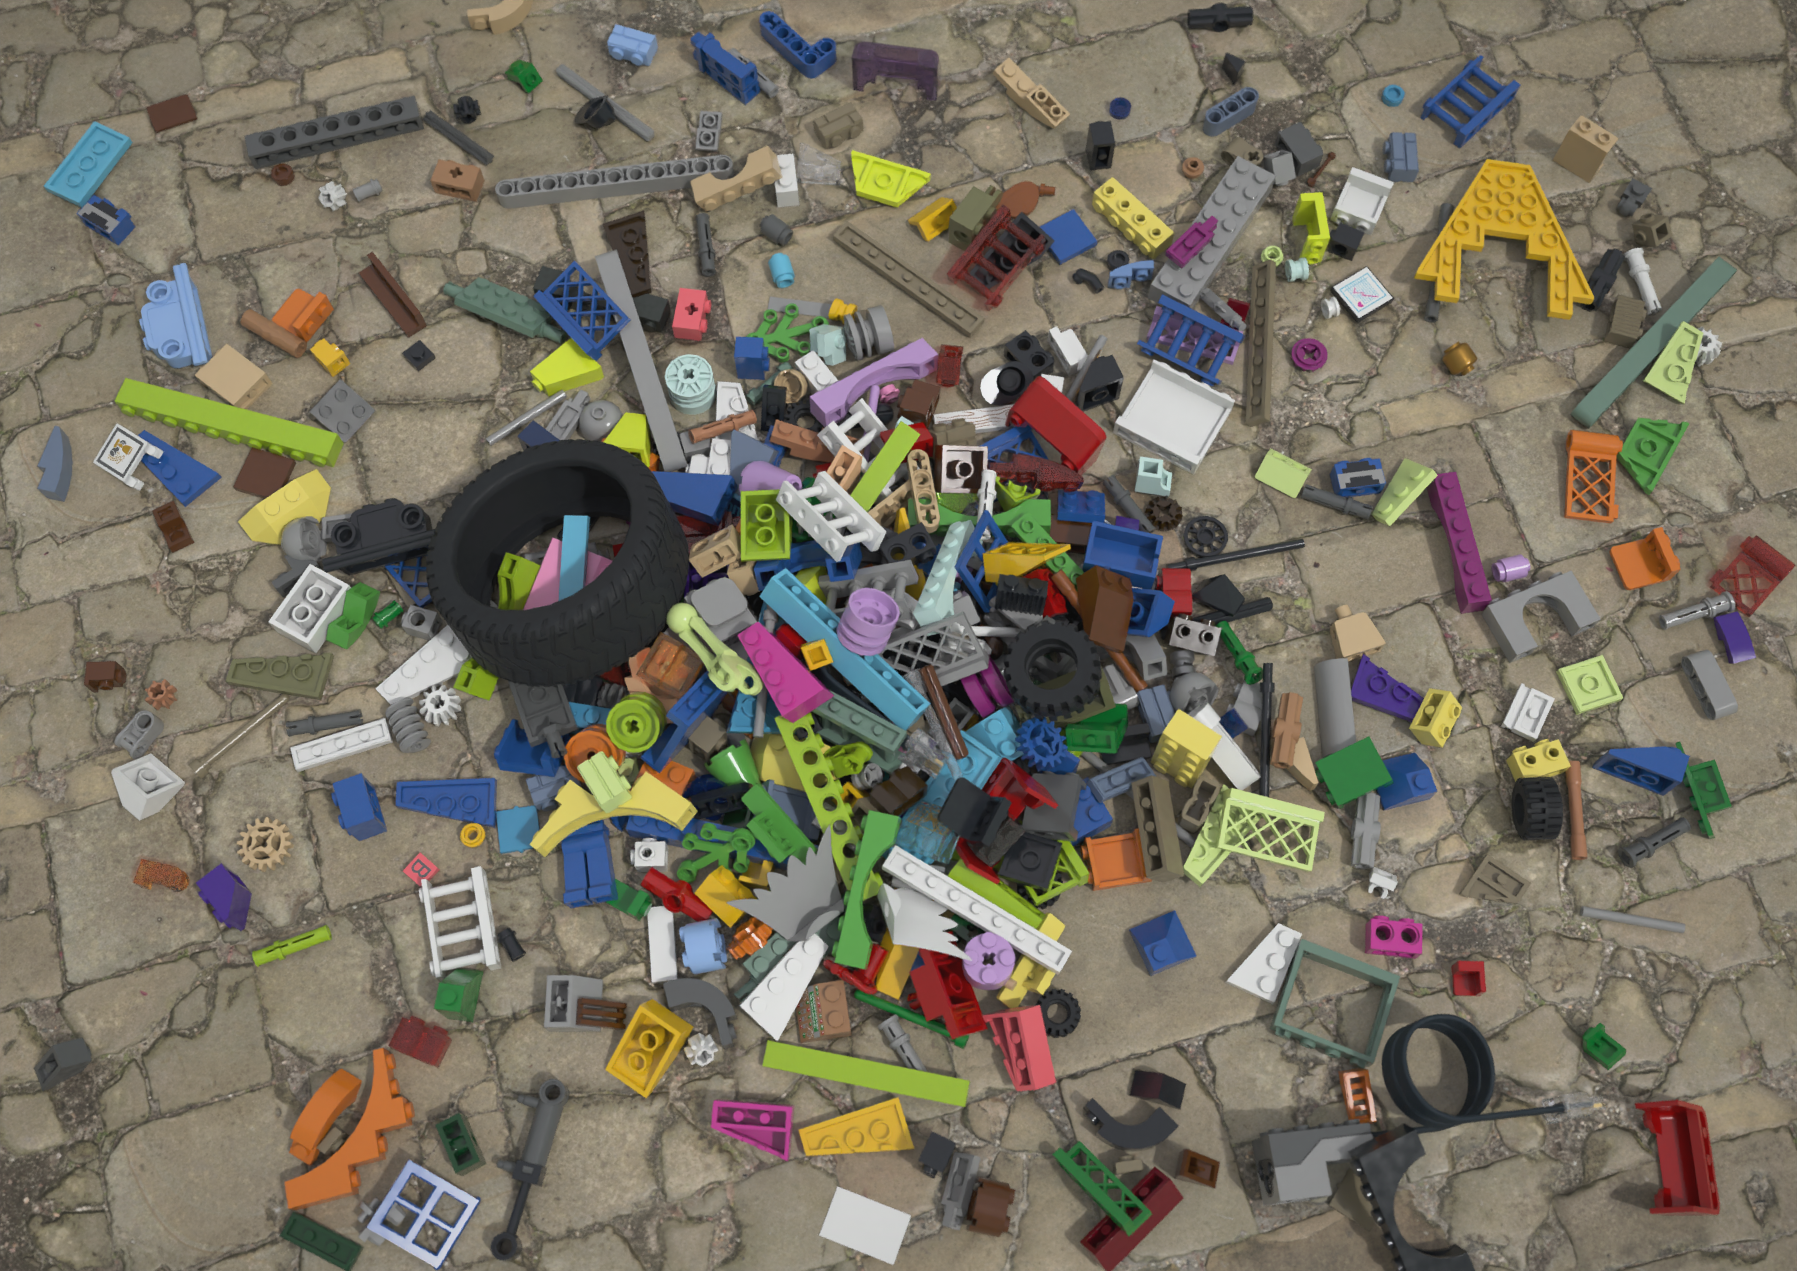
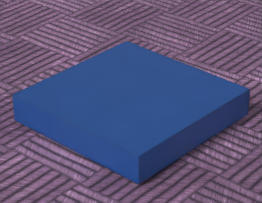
(1070, 236)

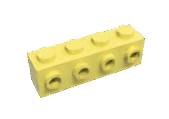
(1132, 218)

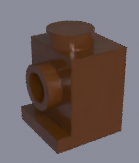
(104, 675)

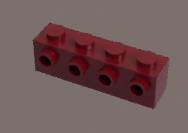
(1109, 1244)

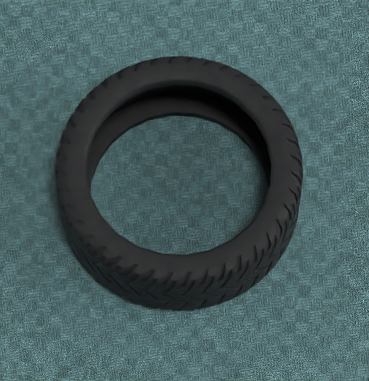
(518, 503)

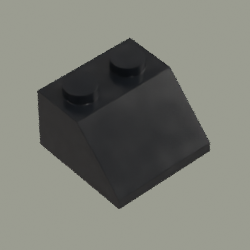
(1100, 384)

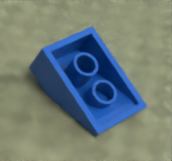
(1647, 767)

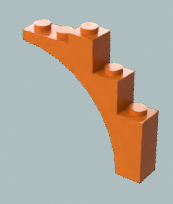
(366, 1145)

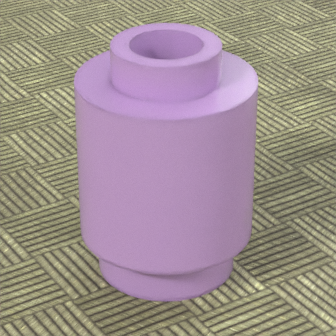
(1510, 568)

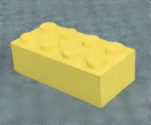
(1185, 749)

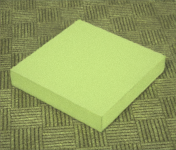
(1589, 684)

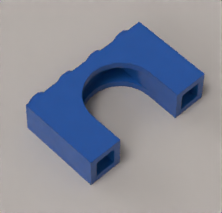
(808, 555)

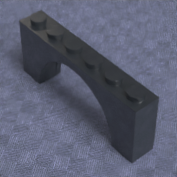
(1380, 1168)

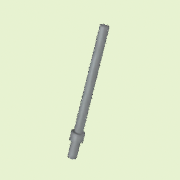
(770, 618)

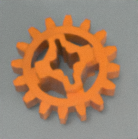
(749, 938)

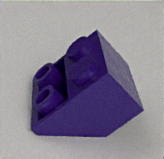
(226, 895)

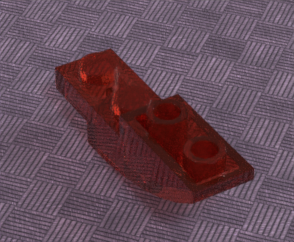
(1045, 473)

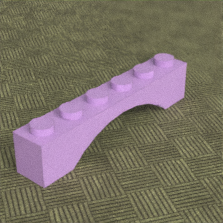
(910, 362)

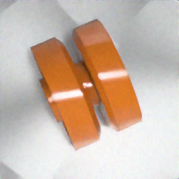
(586, 744)

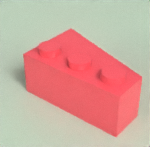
(1024, 1045)

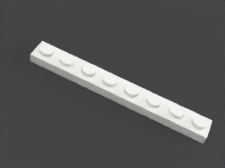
(976, 909)

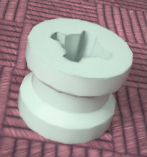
(1296, 269)

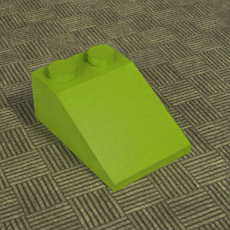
(764, 527)

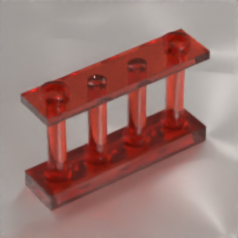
(988, 238)

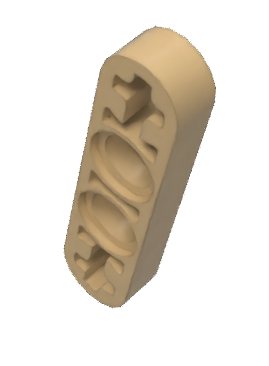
(926, 490)

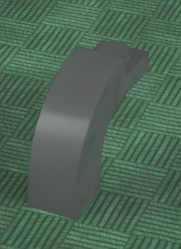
(699, 993)

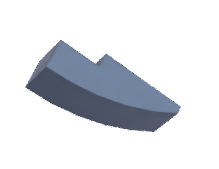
(57, 466)

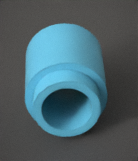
(781, 270)

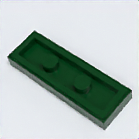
(321, 1241)

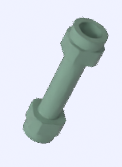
(755, 395)

